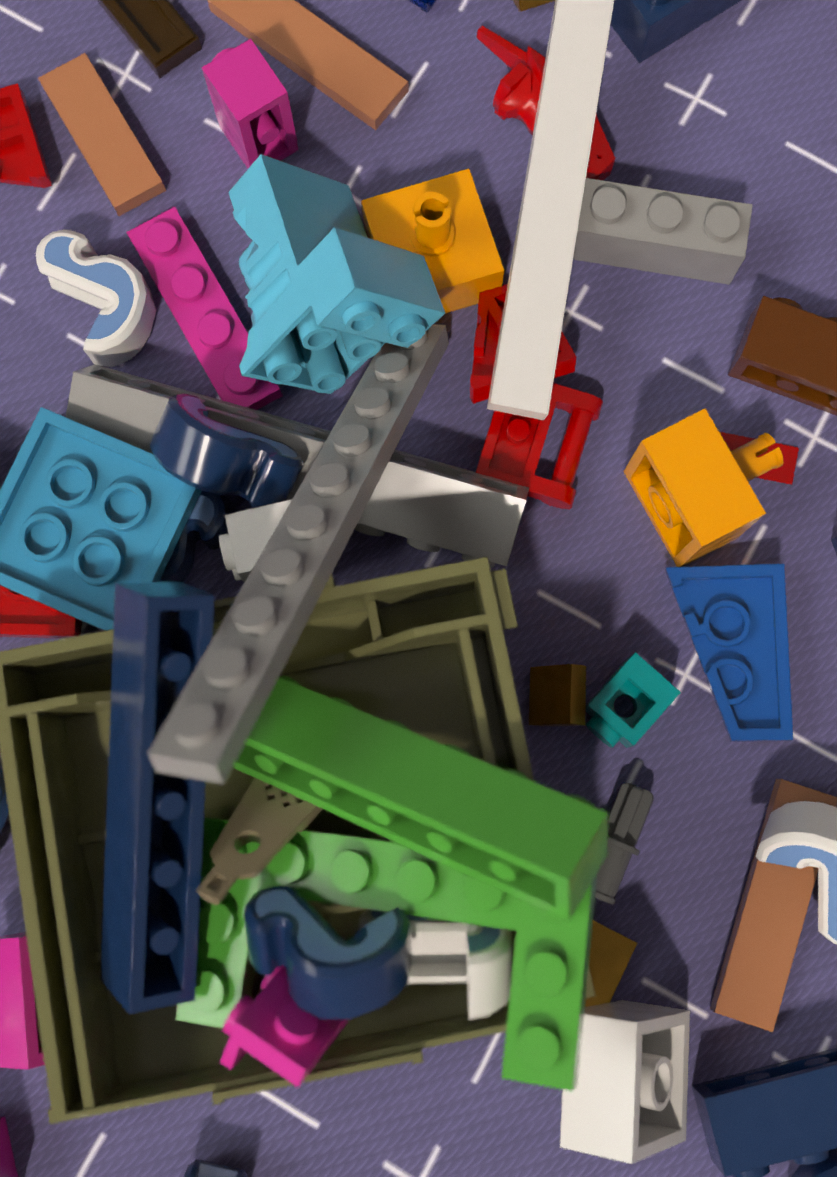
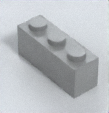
(662, 231)

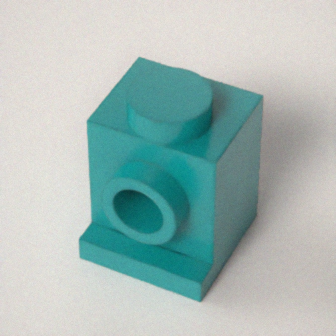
(646, 690)

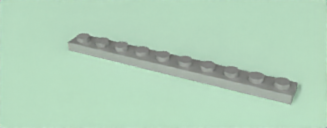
(288, 578)

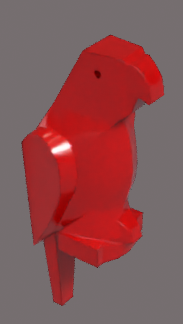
(519, 96)

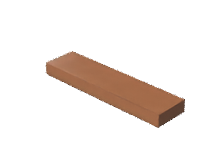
(317, 55)
(766, 928)

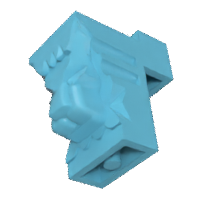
(318, 283)

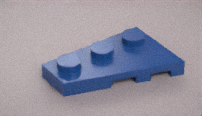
(741, 643)

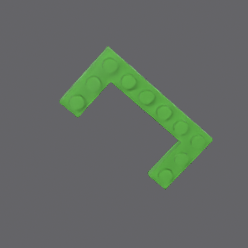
(383, 875)

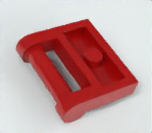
(517, 443)

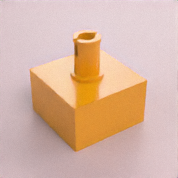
(445, 226)
(698, 487)

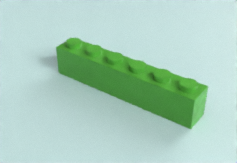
(428, 797)

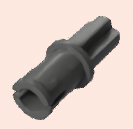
(624, 830)

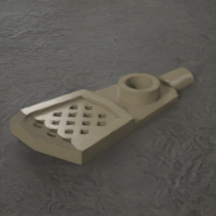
(262, 817)

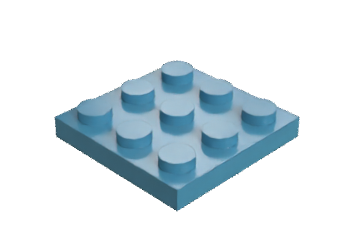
(86, 517)

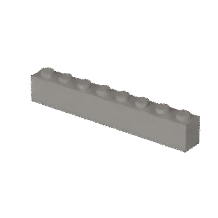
(413, 499)

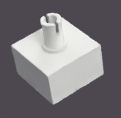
(629, 1082)

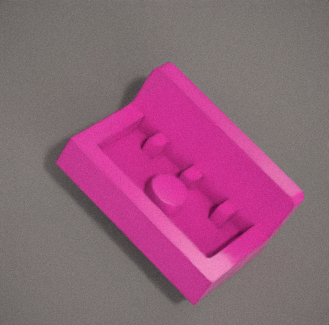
(278, 1031)

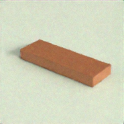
(102, 134)

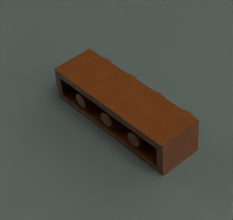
(789, 353)

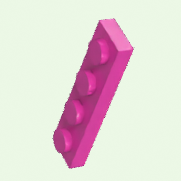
(200, 308)

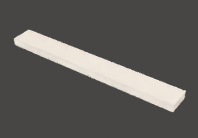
(550, 209)

